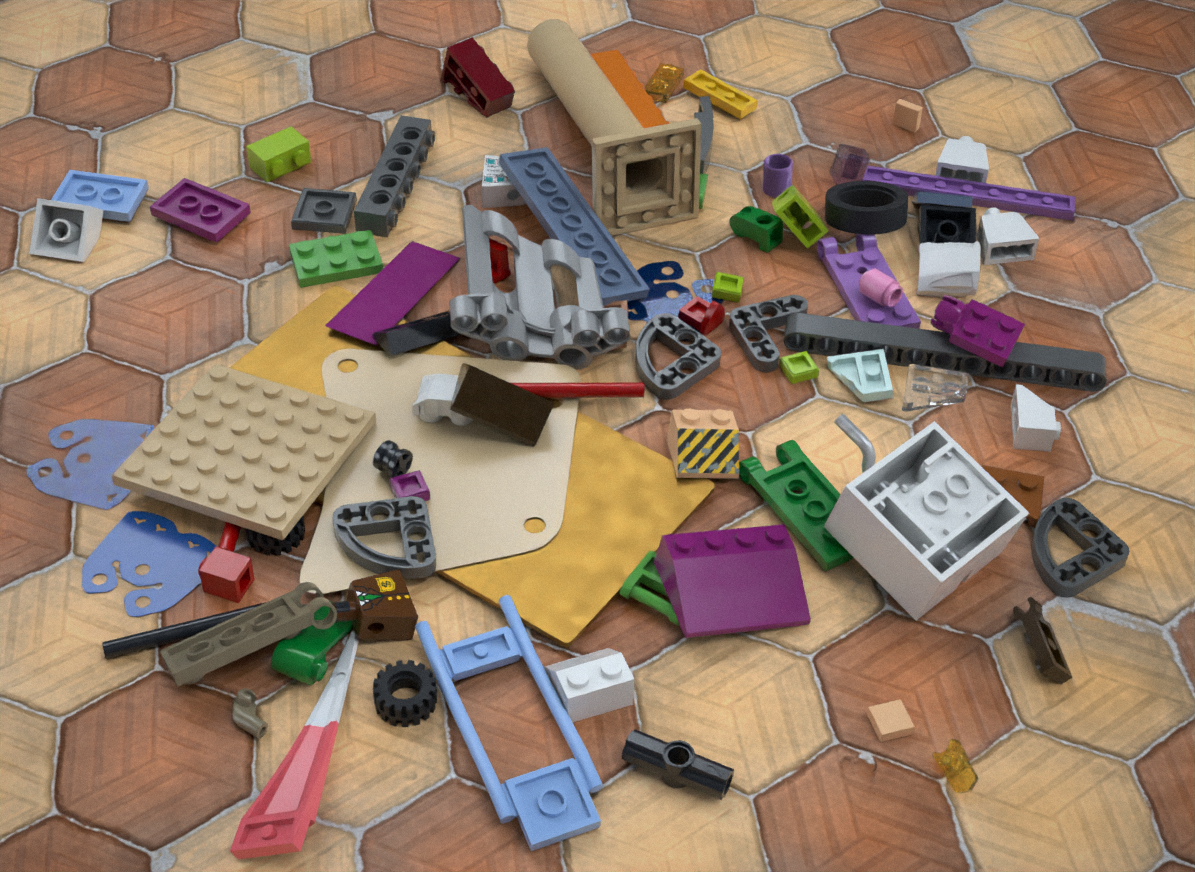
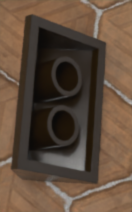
(500, 405)

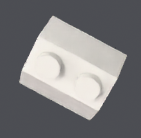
(65, 230)
(592, 683)

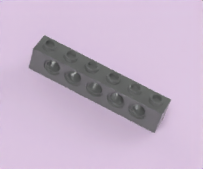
(394, 176)

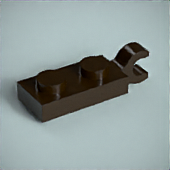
(1042, 639)

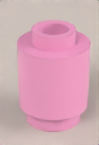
(880, 288)

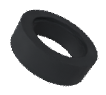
(866, 207)

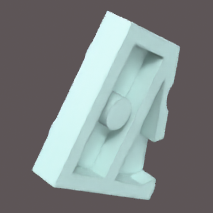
(864, 374)

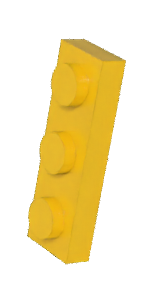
(720, 94)

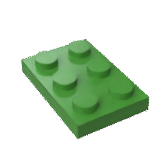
(335, 258)

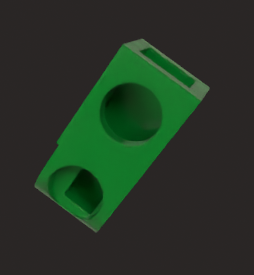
(758, 226)

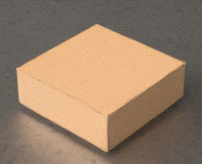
(907, 115)
(890, 720)

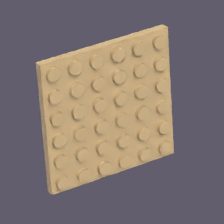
(246, 451)

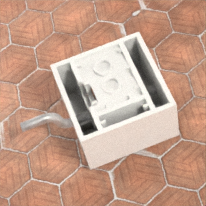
(922, 517)

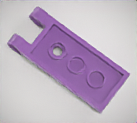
(846, 271)

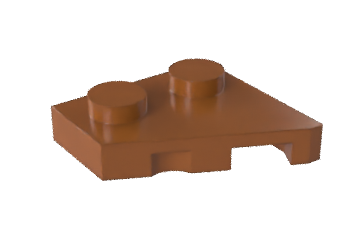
(1023, 487)

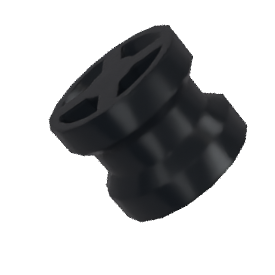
(392, 459)

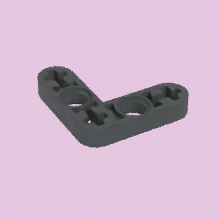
(758, 324)

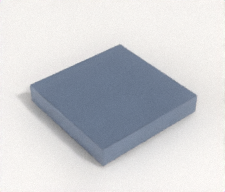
(942, 199)

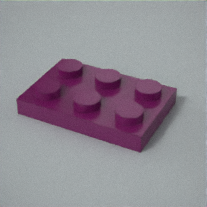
(200, 209)

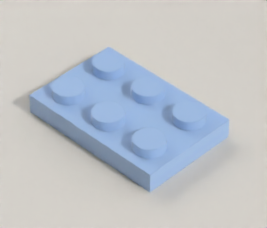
(111, 193)

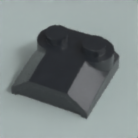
(946, 224)

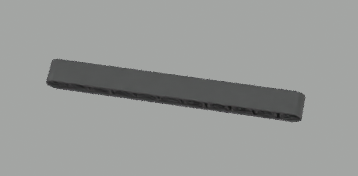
(931, 348)

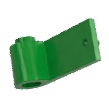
(305, 654)

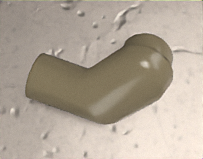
(244, 714)

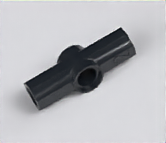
(662, 758)

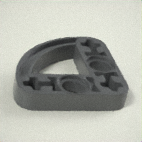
(700, 356)
(406, 523)
(1105, 552)

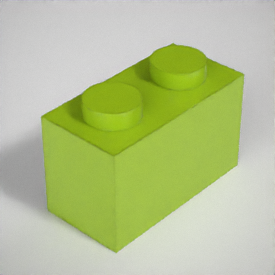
(278, 154)

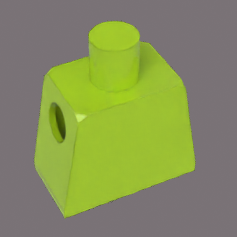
(795, 212)

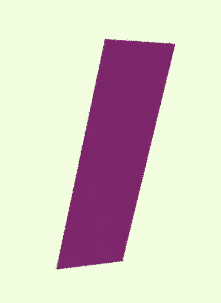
(392, 291)

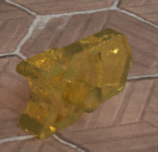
(956, 767)

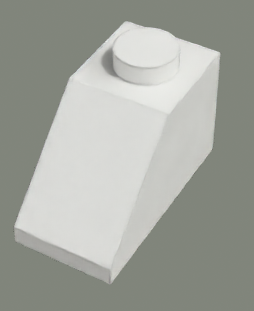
(1033, 421)

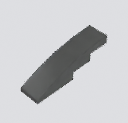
(705, 116)

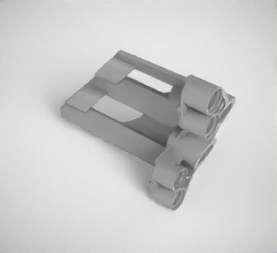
(527, 318)

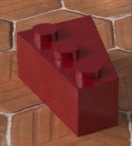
(477, 78)

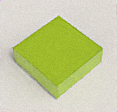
(727, 287)
(799, 367)

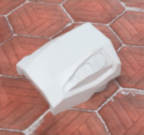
(948, 269)
(436, 398)

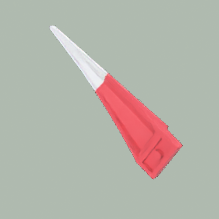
(293, 795)

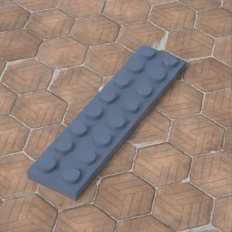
(572, 221)

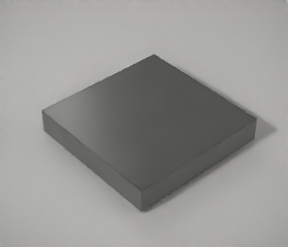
(324, 210)

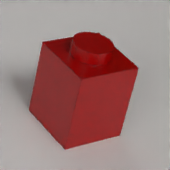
(226, 574)

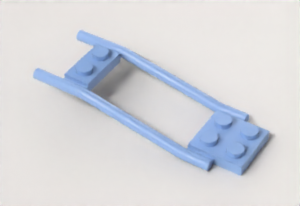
(547, 801)

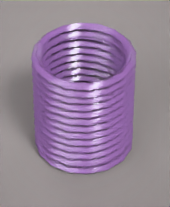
(777, 174)

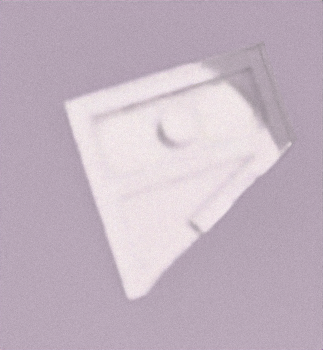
(933, 387)

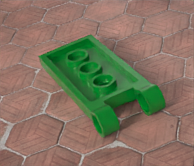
(804, 512)

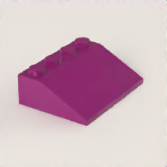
(733, 580)

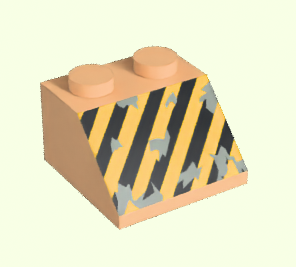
(704, 443)

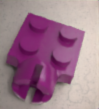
(977, 328)

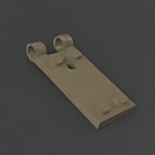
(245, 634)

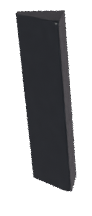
(415, 333)

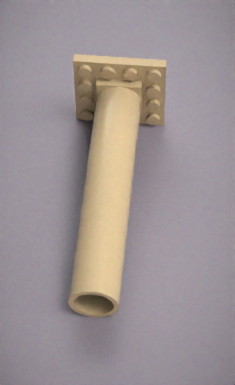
(637, 172)

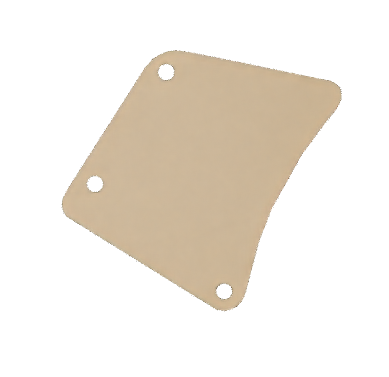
(476, 476)

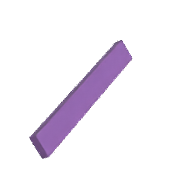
(983, 194)

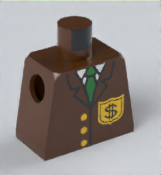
(379, 608)

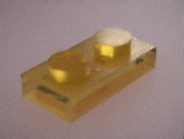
(664, 82)

